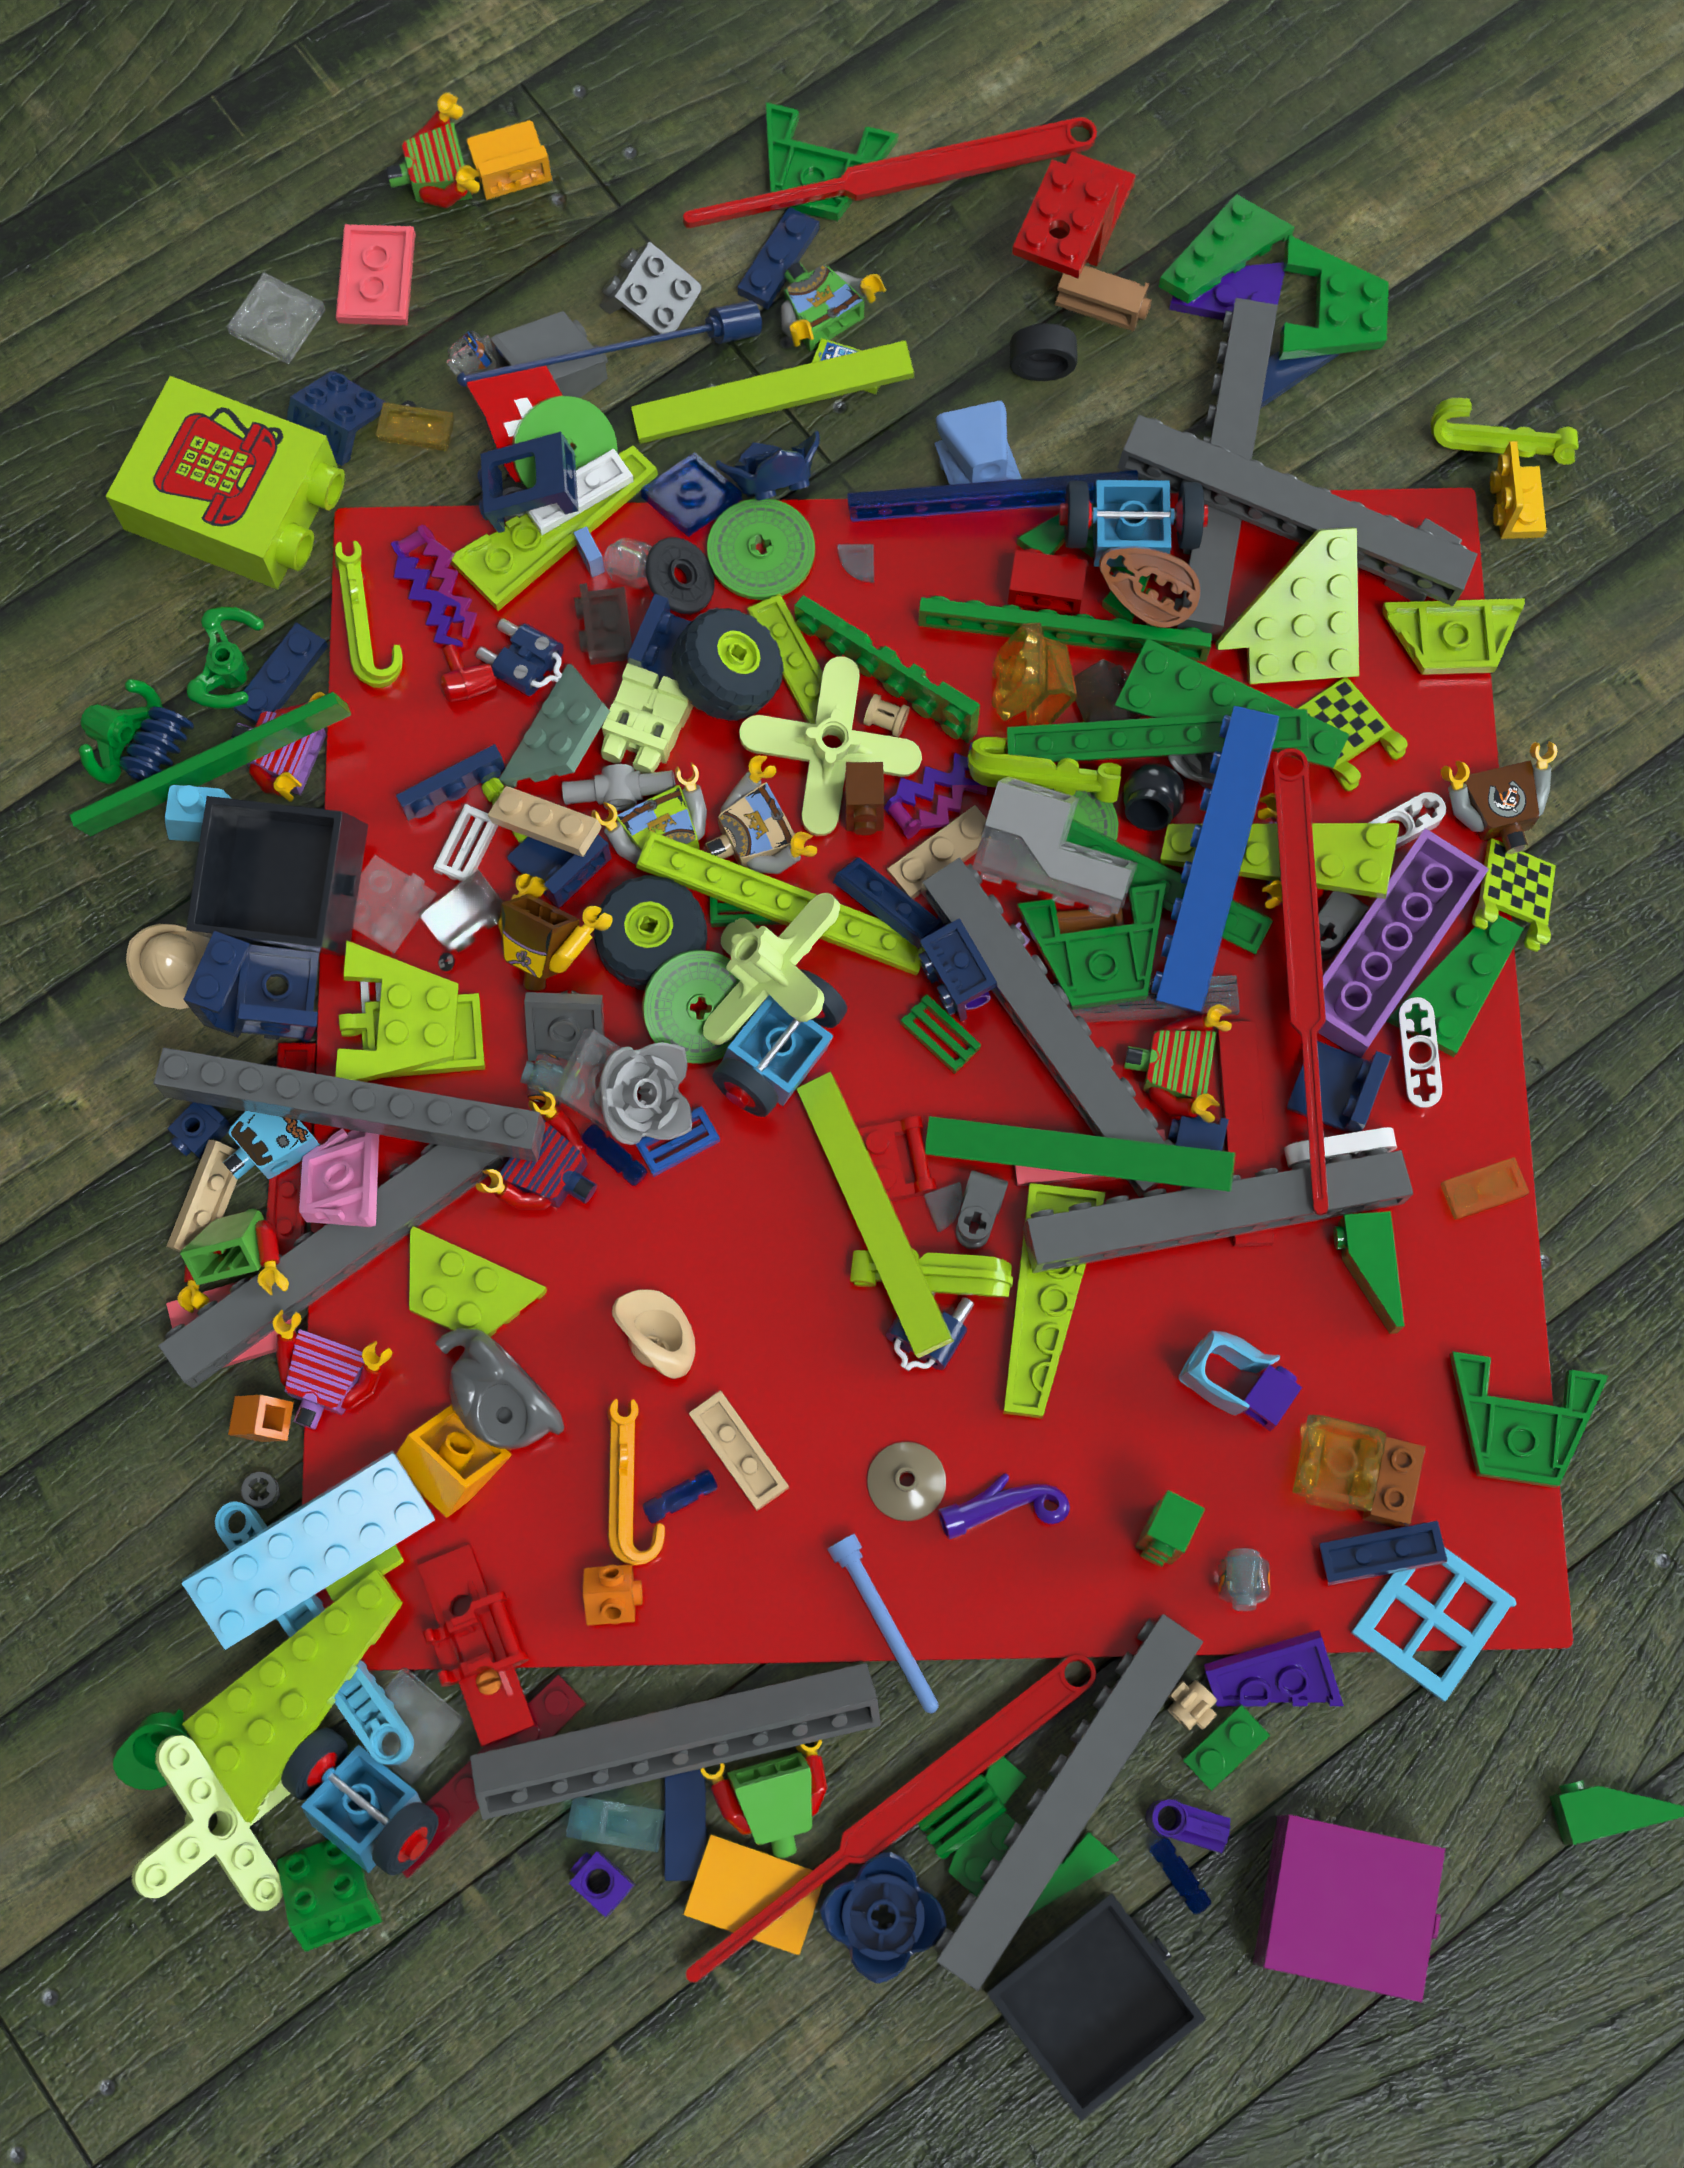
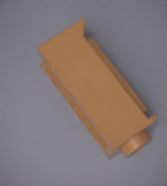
(1104, 297)

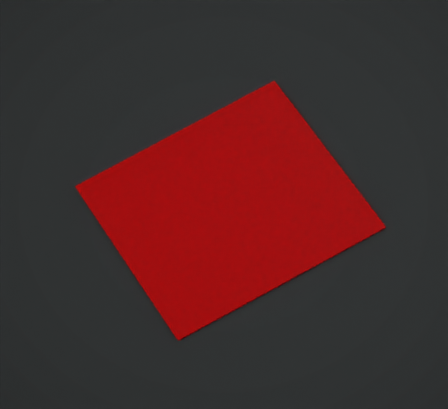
(765, 1242)

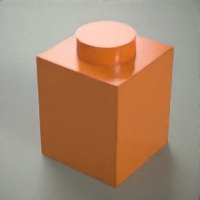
(261, 1418)

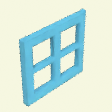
(1434, 1616)

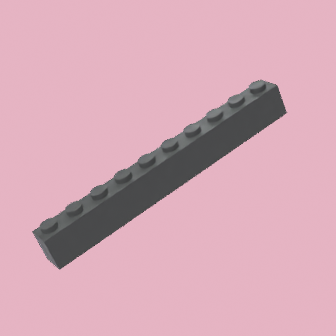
(1235, 428)
(1297, 509)
(1042, 1011)
(350, 1104)
(1202, 1214)
(323, 1261)
(674, 1741)
(1068, 1801)

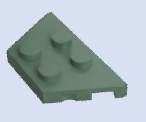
(559, 732)

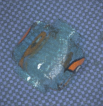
(542, 1075)
(1244, 1579)

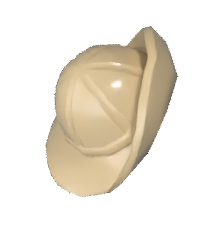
(164, 962)
(656, 1331)

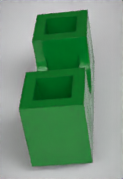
(1169, 1529)

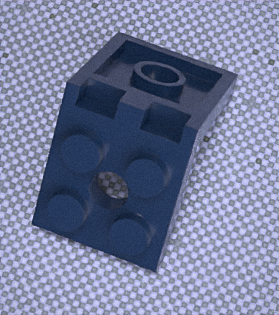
(272, 1015)

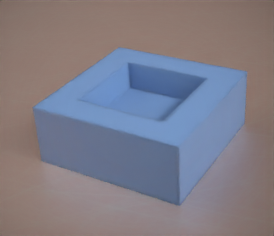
(589, 552)

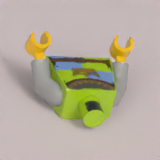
(671, 814)

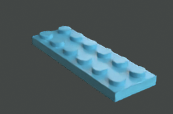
(308, 1550)

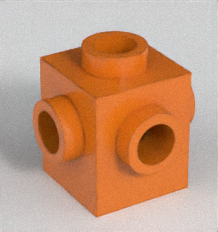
(611, 1594)

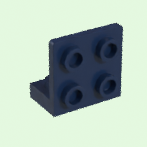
(335, 410)
(657, 638)
(560, 869)
(957, 966)
(1346, 1087)

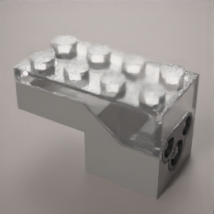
(1029, 847)

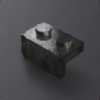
(606, 624)
(1099, 690)
(463, 912)

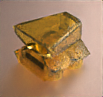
(1033, 677)
(1338, 1463)

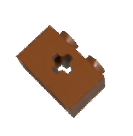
(1396, 1484)

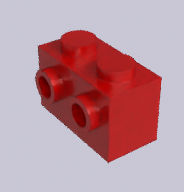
(1047, 581)

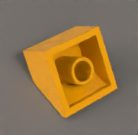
(449, 1461)

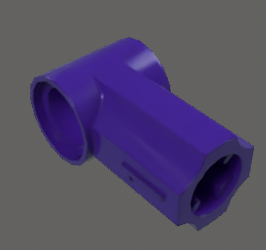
(1191, 1825)

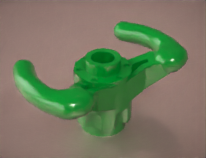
(224, 660)
(113, 731)

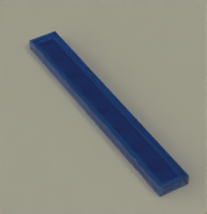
(971, 496)

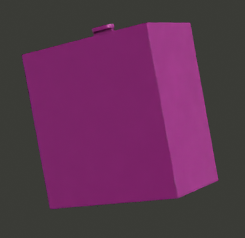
(1350, 1907)

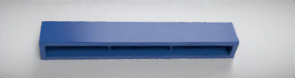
(1217, 859)

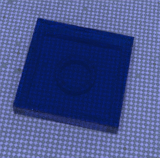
(691, 494)

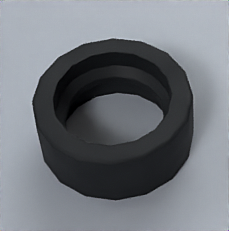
(1043, 352)

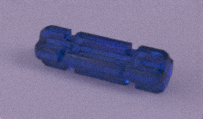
(614, 1154)
(679, 1496)
(1180, 1876)

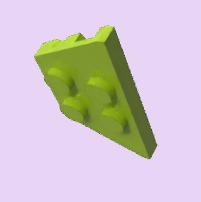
(1454, 637)
(462, 1288)

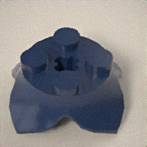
(768, 468)
(917, 1922)

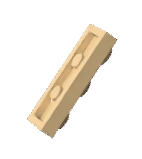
(544, 821)
(955, 840)
(206, 1196)
(738, 1450)

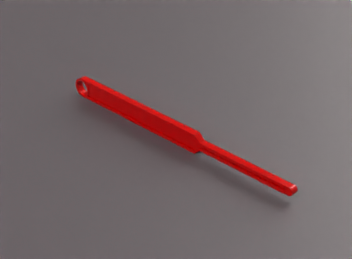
(914, 170)
(1303, 948)
(917, 1798)

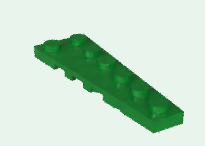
(1177, 686)
(943, 703)

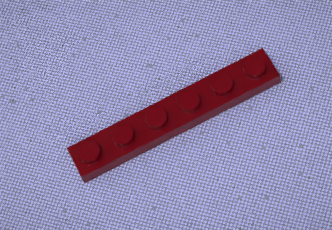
(457, 1799)

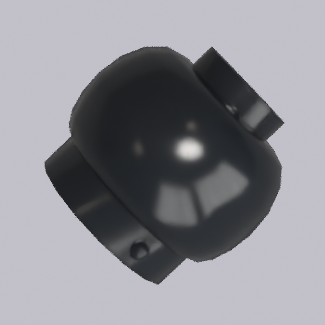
(1153, 796)

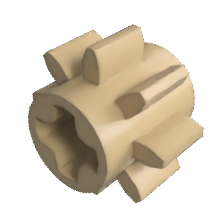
(1192, 1705)

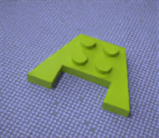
(414, 1017)

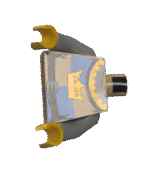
(756, 826)

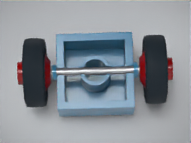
(1132, 516)
(776, 1052)
(359, 1803)

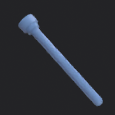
(848, 1555)

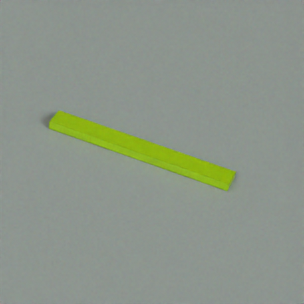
(772, 392)
(773, 899)
(875, 1215)

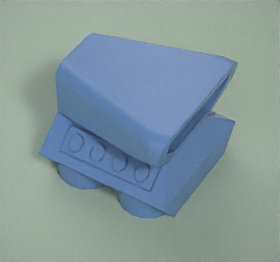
(975, 445)

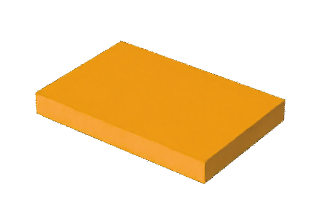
(740, 1883)

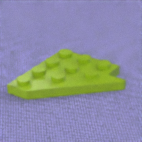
(1305, 616)

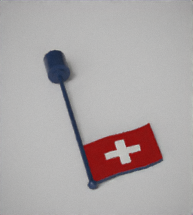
(512, 390)

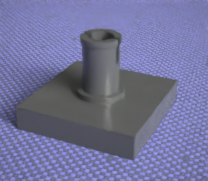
(559, 1020)

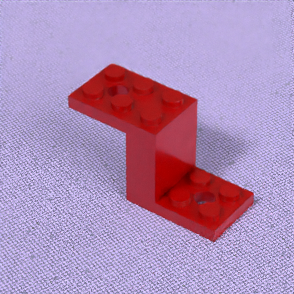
(1073, 214)

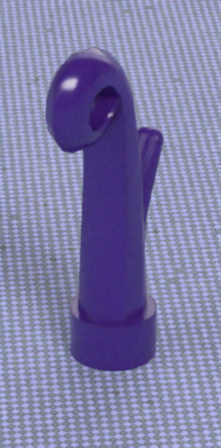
(994, 1502)

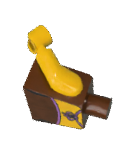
(541, 936)

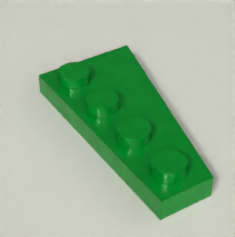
(1223, 247)
(1462, 983)

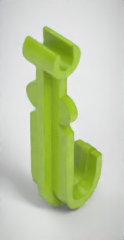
(1495, 439)
(357, 622)
(991, 763)
(946, 1273)

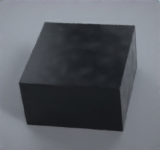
(277, 875)
(1095, 2004)

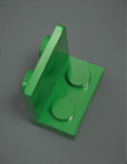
(325, 1895)

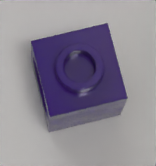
(1272, 1396)
(619, 1883)

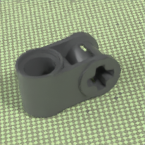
(1339, 920)
(980, 1205)

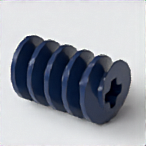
(154, 743)

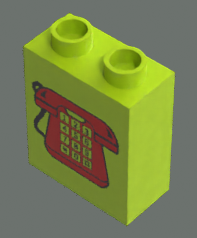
(226, 483)

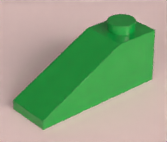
(1371, 1259)
(1602, 1812)

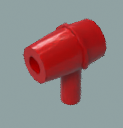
(465, 681)

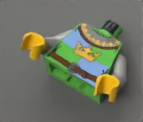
(824, 303)

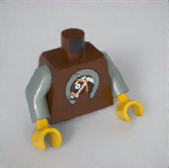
(1502, 799)

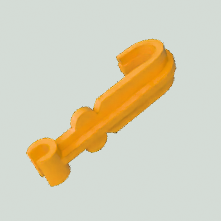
(622, 1489)

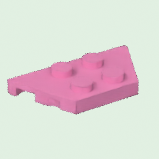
(341, 1180)

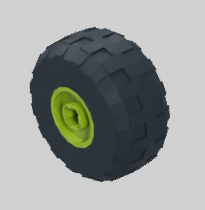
(727, 664)
(649, 926)

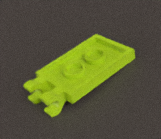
(468, 1035)

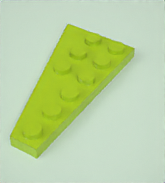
(283, 1699)

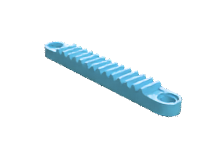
(359, 1699)

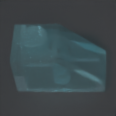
(615, 1824)

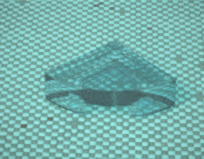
(858, 560)
(944, 1205)

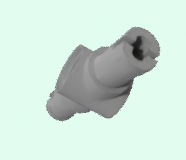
(618, 786)

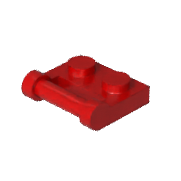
(883, 1150)

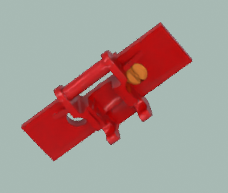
(463, 1651)

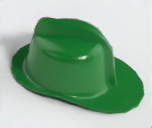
(136, 1757)

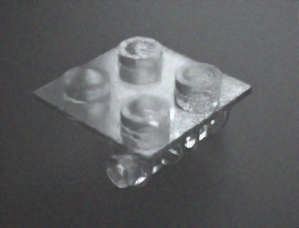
(389, 903)

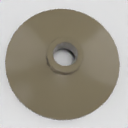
(900, 1501)

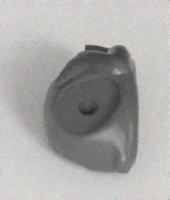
(495, 1394)

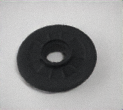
(660, 575)

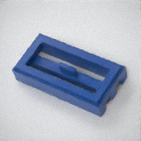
(684, 1154)

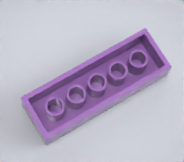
(1396, 940)

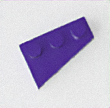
(1252, 282)
(1276, 1673)

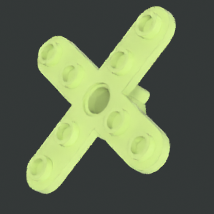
(826, 764)
(769, 967)
(194, 1844)

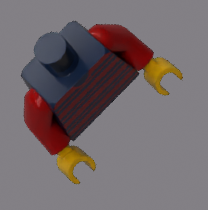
(554, 1176)

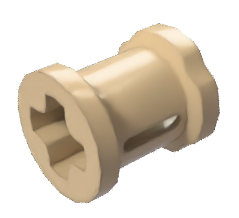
(886, 715)

